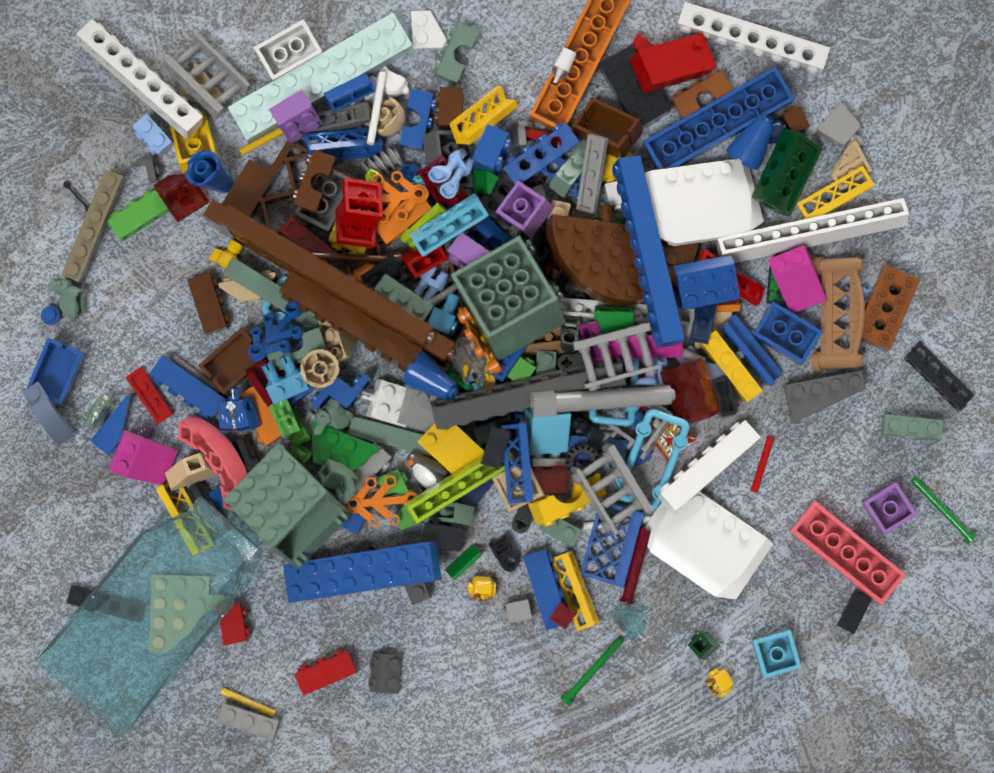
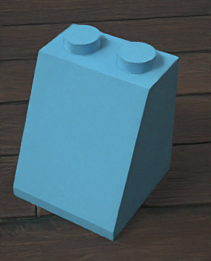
(548, 433)

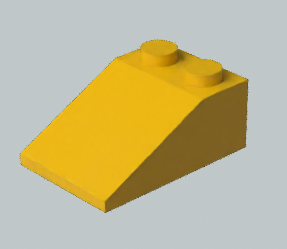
(200, 140)
(450, 447)

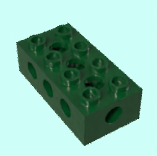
(786, 172)

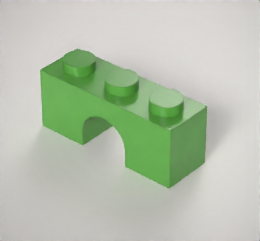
(400, 488)

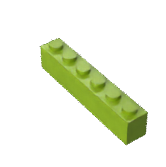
(451, 489)

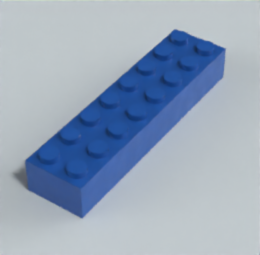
(718, 121)
(363, 572)

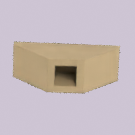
(240, 292)
(336, 342)
(189, 471)

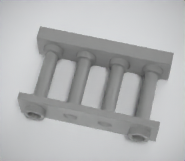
(200, 92)
(603, 343)
(621, 472)

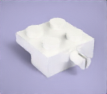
(385, 401)

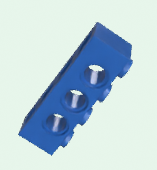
(568, 139)

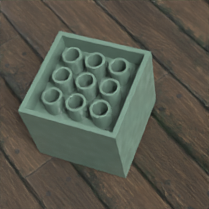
(509, 297)
(287, 506)

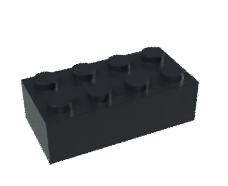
(627, 89)

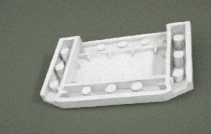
(703, 201)
(707, 545)

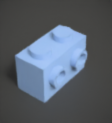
(153, 135)

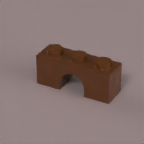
(318, 165)

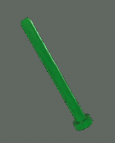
(943, 510)
(591, 672)

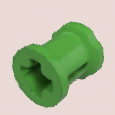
(302, 453)

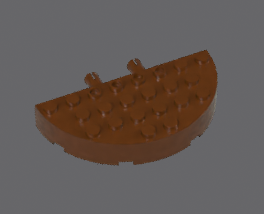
(599, 257)

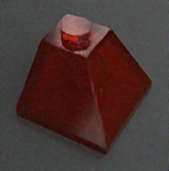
(180, 196)

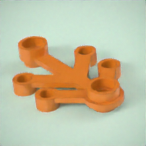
(396, 197)
(481, 349)
(377, 501)

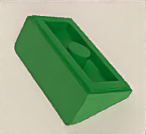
(483, 181)
(463, 562)

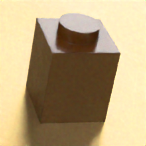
(795, 119)

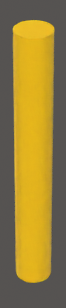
(261, 141)
(247, 702)

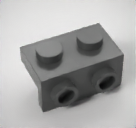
(385, 673)

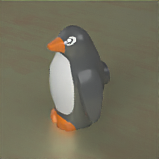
(426, 471)

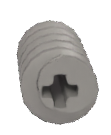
(384, 162)

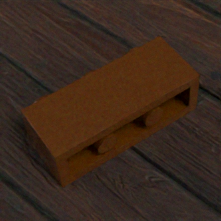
(208, 303)

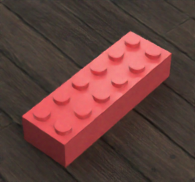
(847, 553)

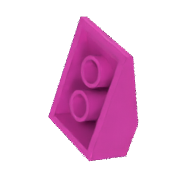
(797, 279)
(142, 459)

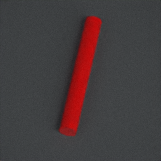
(762, 464)

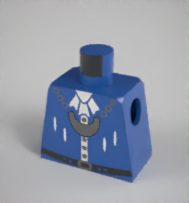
(237, 413)

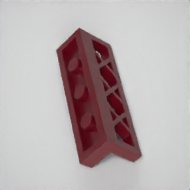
(432, 186)

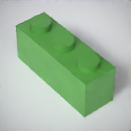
(137, 215)

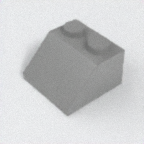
(417, 410)

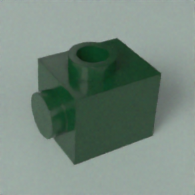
(703, 645)

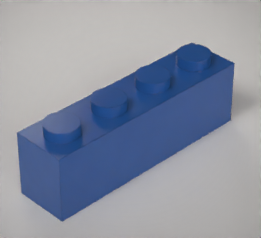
(187, 386)
(544, 585)

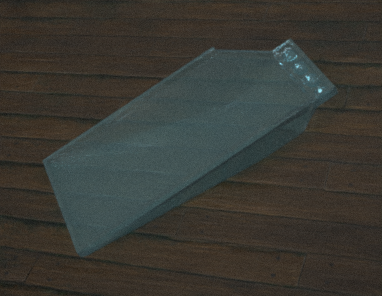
(150, 614)

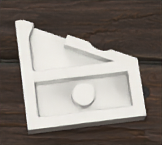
(426, 31)

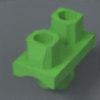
(284, 418)

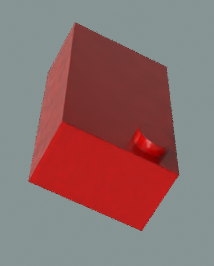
(673, 63)

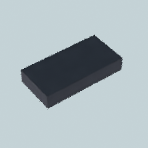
(496, 447)
(853, 612)

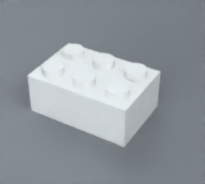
(288, 50)

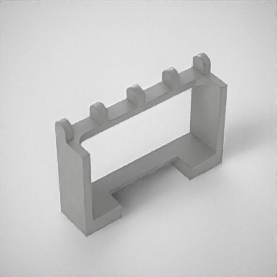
(653, 440)

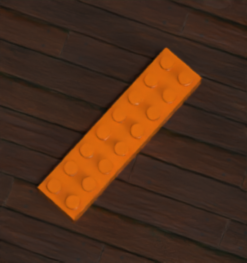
(590, 42)

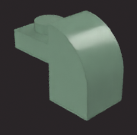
(339, 477)

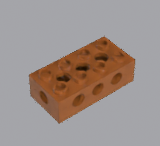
(898, 304)

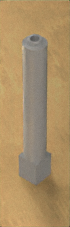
(550, 403)

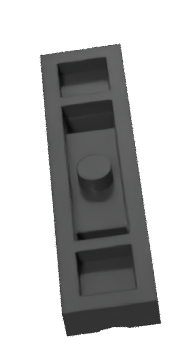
(337, 120)

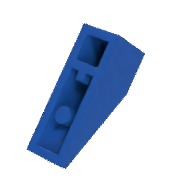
(111, 431)

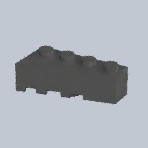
(817, 394)

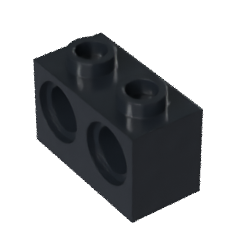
(495, 197)

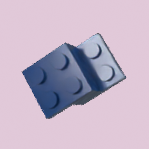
(341, 392)

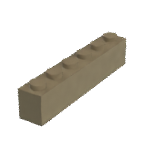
(93, 227)

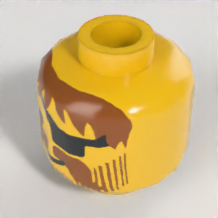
(481, 588)
(719, 682)

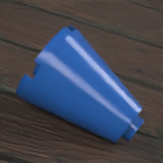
(752, 142)
(208, 172)
(429, 378)

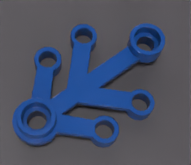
(259, 350)

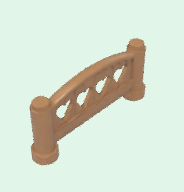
(832, 354)

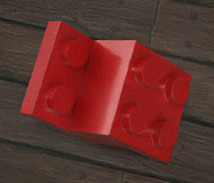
(358, 213)

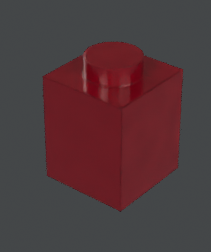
(562, 616)

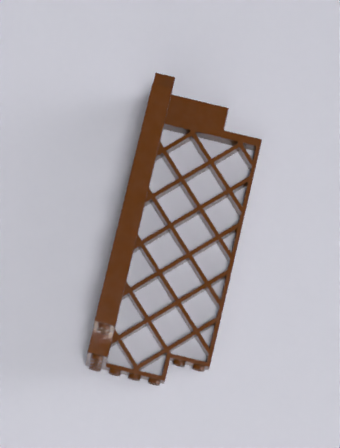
(236, 221)

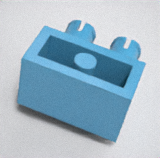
(444, 319)
(287, 385)

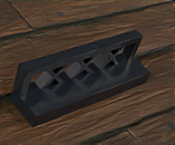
(935, 380)

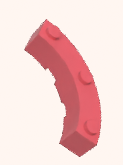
(217, 451)

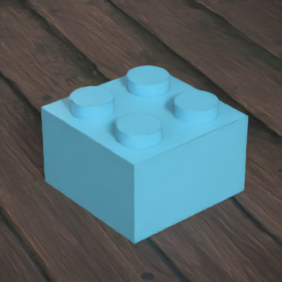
(776, 654)

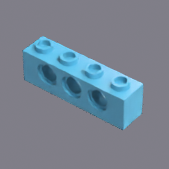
(448, 224)

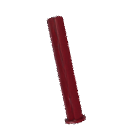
(635, 566)

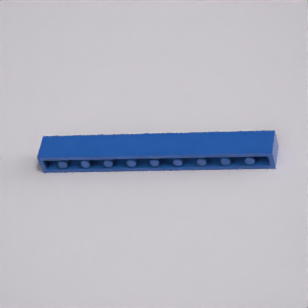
(648, 252)

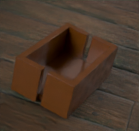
(609, 123)
(229, 362)

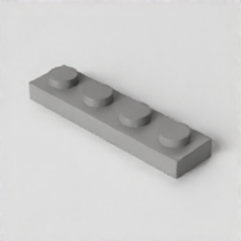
(592, 173)

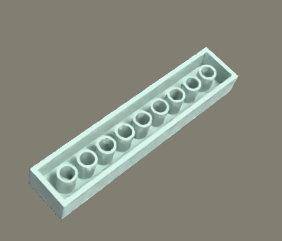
(357, 55)

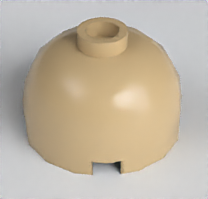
(390, 118)
(319, 368)

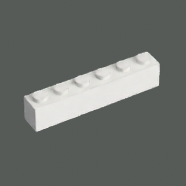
(712, 463)

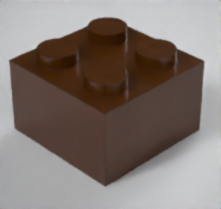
(450, 107)

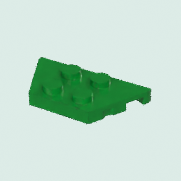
(340, 448)

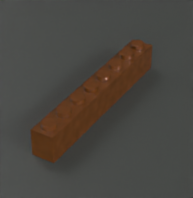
(349, 320)

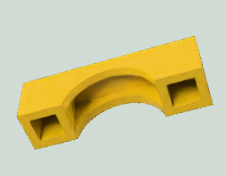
(731, 366)
(548, 508)

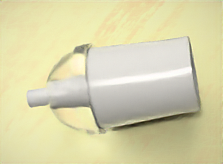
(563, 64)

